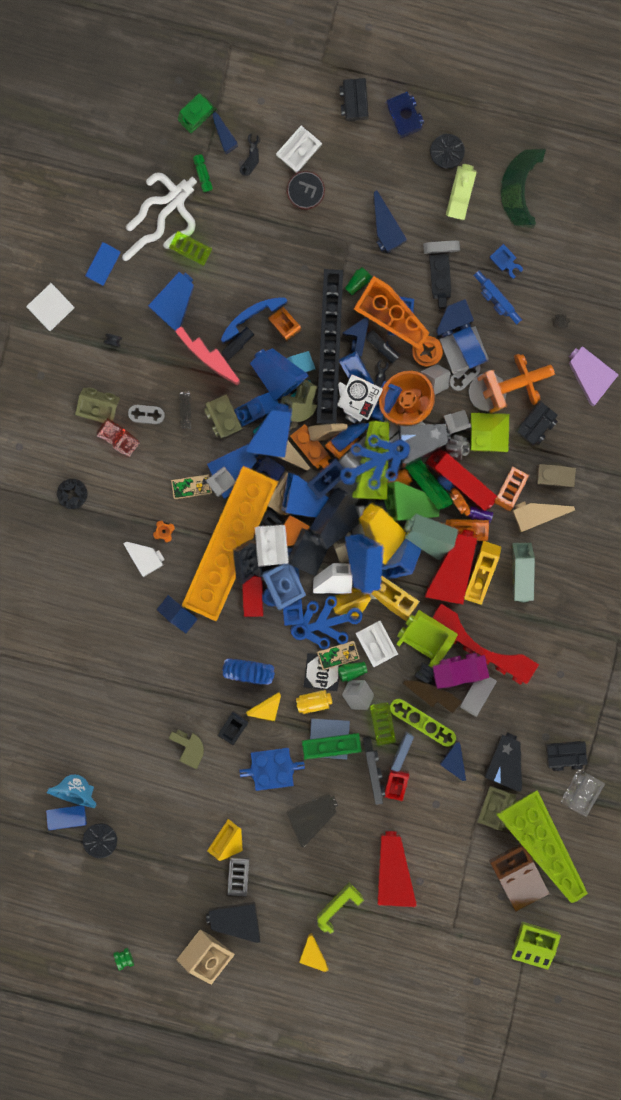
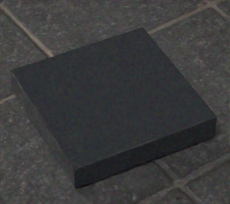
(306, 553)

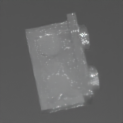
(582, 793)

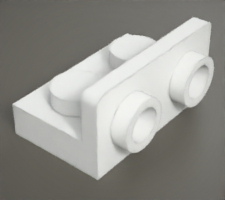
(271, 545)

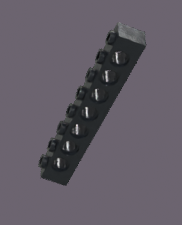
(330, 347)

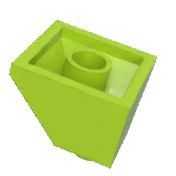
(489, 432)

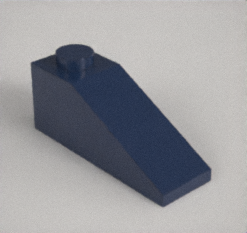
(387, 229)

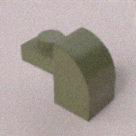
(302, 403)
(194, 747)

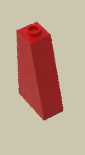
(462, 479)
(454, 570)
(394, 877)

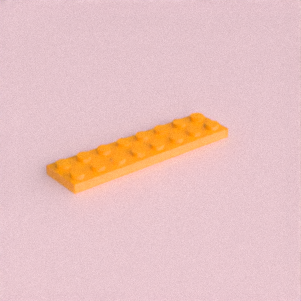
(236, 526)

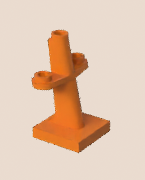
(496, 389)

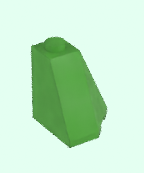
(407, 501)

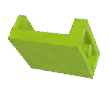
(427, 636)
(335, 904)

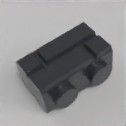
(355, 99)
(537, 423)
(566, 754)

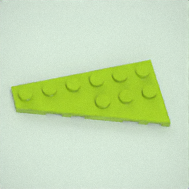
(538, 835)

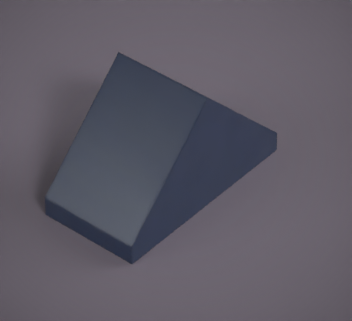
(326, 478)
(177, 614)
(454, 761)

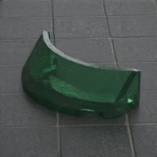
(514, 187)

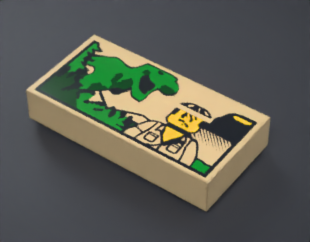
(191, 487)
(338, 655)

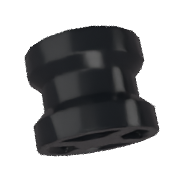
(425, 673)

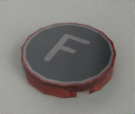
(305, 190)

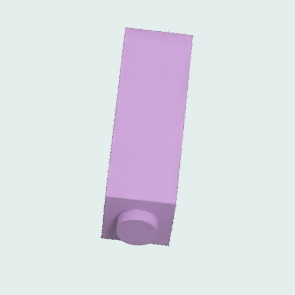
(591, 374)

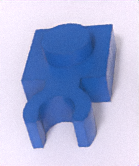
(503, 259)

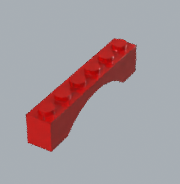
(517, 665)

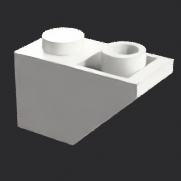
(334, 579)

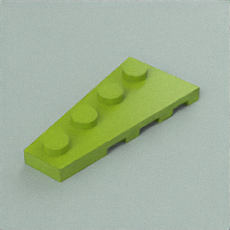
(380, 429)

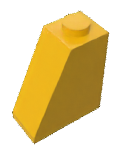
(382, 529)

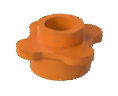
(162, 526)

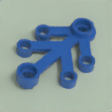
(378, 460)
(323, 624)

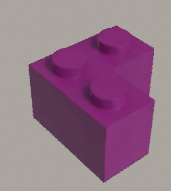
(459, 671)

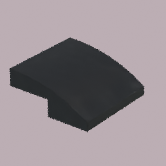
(247, 562)

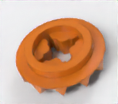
(436, 353)
(459, 502)

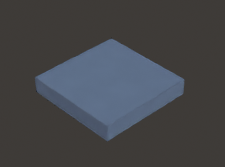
(328, 727)
(402, 751)

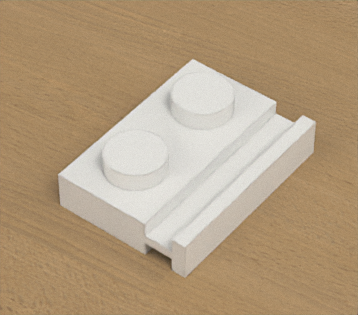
(299, 149)
(376, 643)

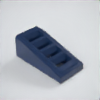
(227, 140)

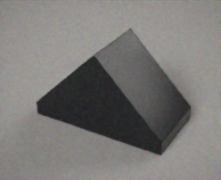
(233, 728)

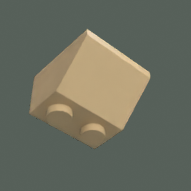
(205, 957)

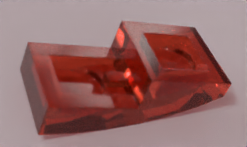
(118, 437)

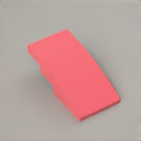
(212, 360)

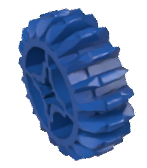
(248, 671)

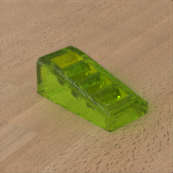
(205, 255)
(380, 708)

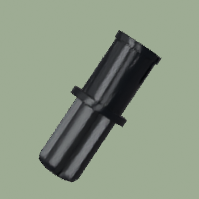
(237, 343)
(382, 346)

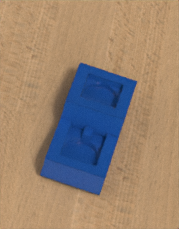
(469, 347)

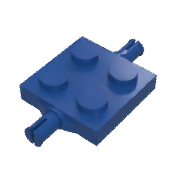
(491, 293)
(272, 769)

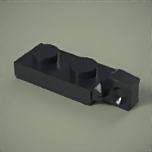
(440, 278)

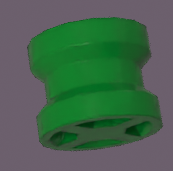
(123, 959)

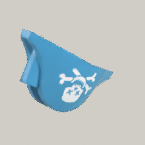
(74, 790)

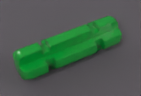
(202, 173)

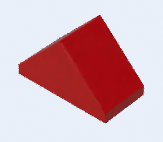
(396, 784)

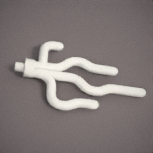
(176, 198)

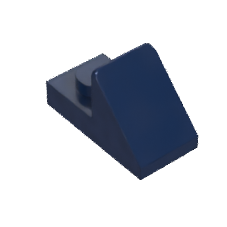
(358, 331)

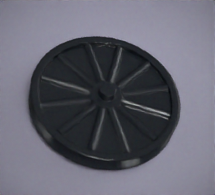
(447, 151)
(99, 840)

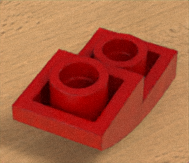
(253, 597)

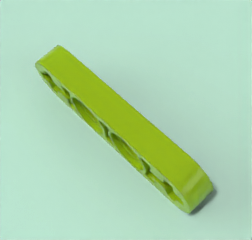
(421, 724)

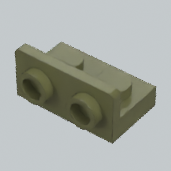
(97, 405)
(223, 416)
(495, 802)

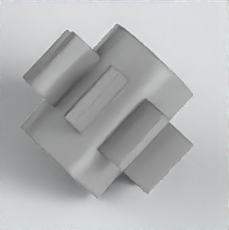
(458, 447)

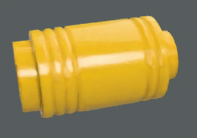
(314, 702)

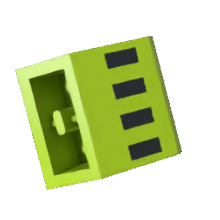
(535, 945)

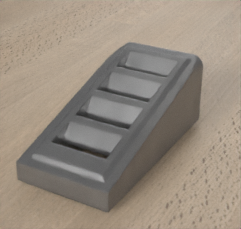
(238, 860)

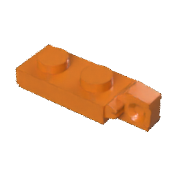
(312, 449)
(480, 527)

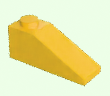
(482, 572)
(396, 599)

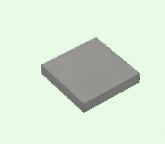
(454, 354)

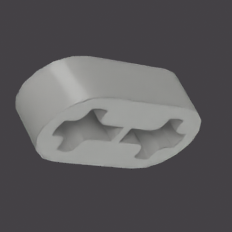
(441, 247)
(466, 381)
(146, 419)

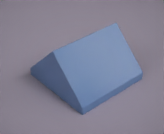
(284, 585)

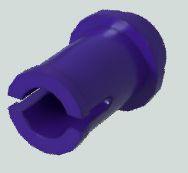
(479, 514)

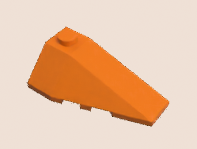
(388, 310)

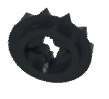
(74, 502)

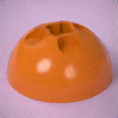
(414, 400)

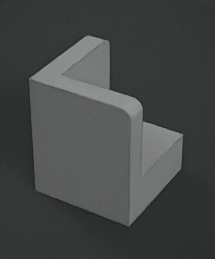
(438, 377)
(457, 422)
(221, 481)
(358, 695)

